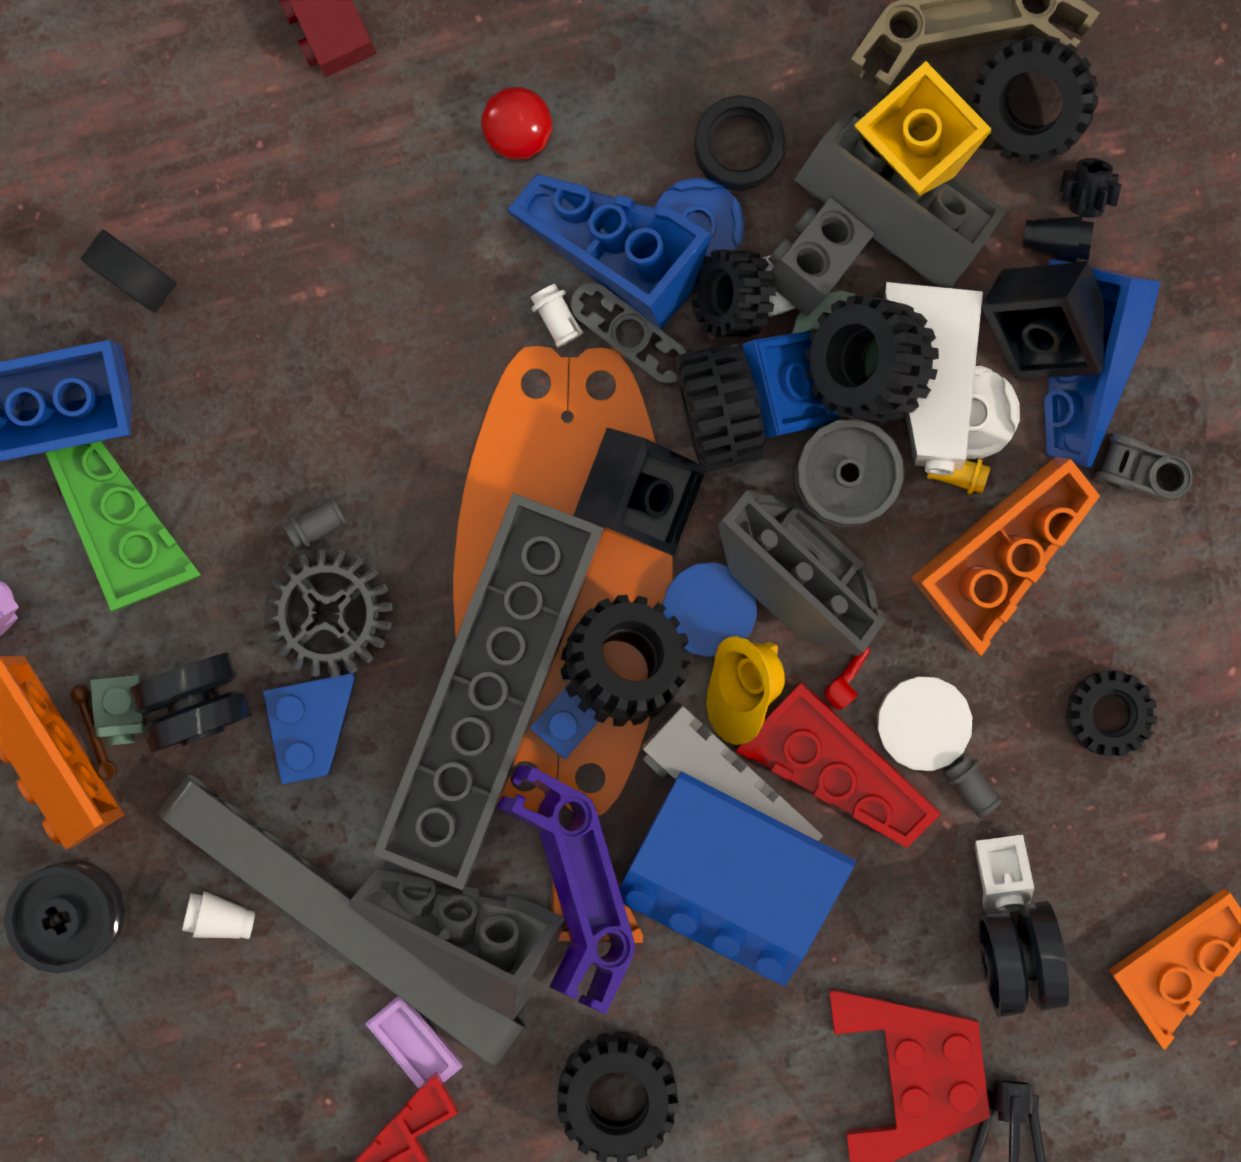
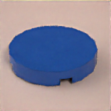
(710, 208)
(709, 607)

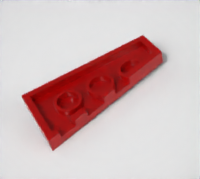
(827, 757)

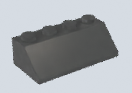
(929, 232)

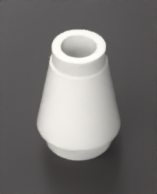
(217, 918)

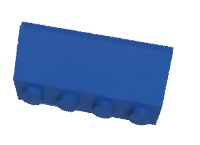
(63, 399)

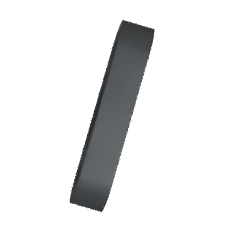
(595, 321)

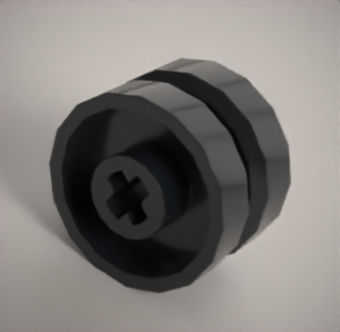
(191, 707)
(36, 921)
(1023, 959)

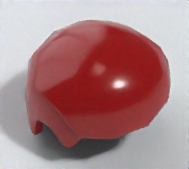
(516, 123)

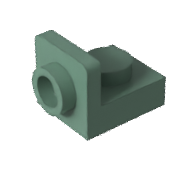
(114, 711)

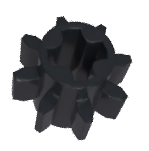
(1090, 187)

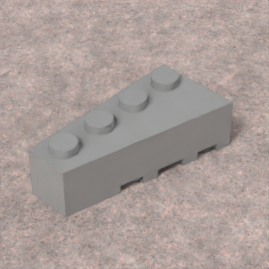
(691, 747)

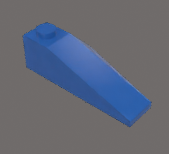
(628, 247)
(1083, 405)

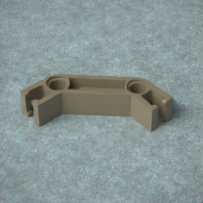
(959, 24)

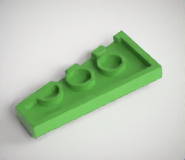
(118, 528)

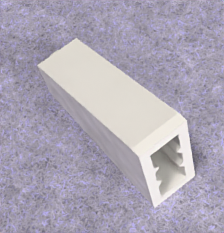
(942, 421)

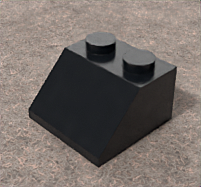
(1048, 320)
(640, 490)

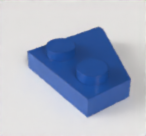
(307, 725)

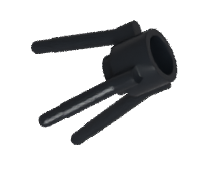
(1013, 1103)

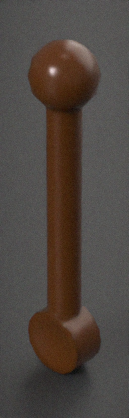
(106, 769)

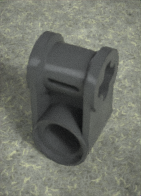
(1139, 469)

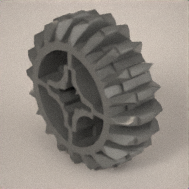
(297, 640)

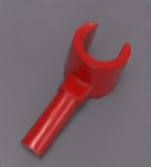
(839, 691)

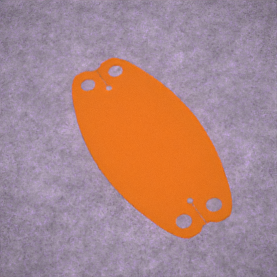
(541, 457)

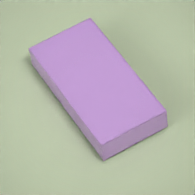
(413, 1042)

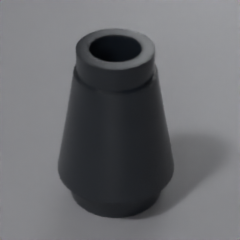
(1060, 237)

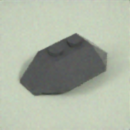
(800, 572)

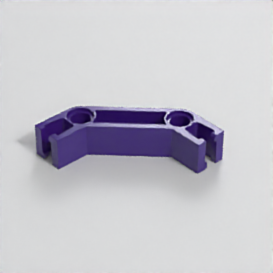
(583, 885)

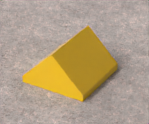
(924, 130)

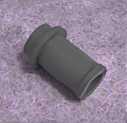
(314, 524)
(972, 785)

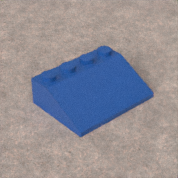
(734, 879)

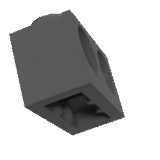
(819, 257)

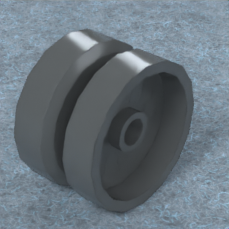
(876, 470)

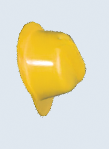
(742, 687)

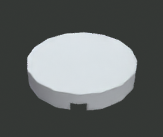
(993, 414)
(924, 723)

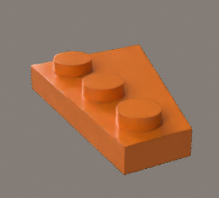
(1179, 964)

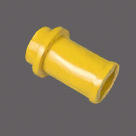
(971, 477)

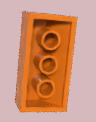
(50, 759)

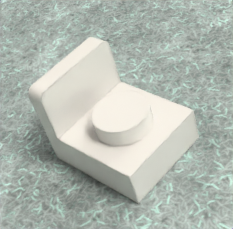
(1004, 873)

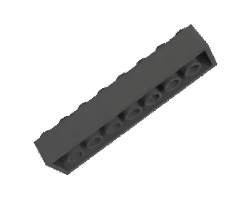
(488, 691)

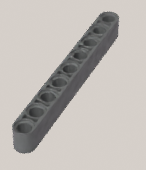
(325, 910)

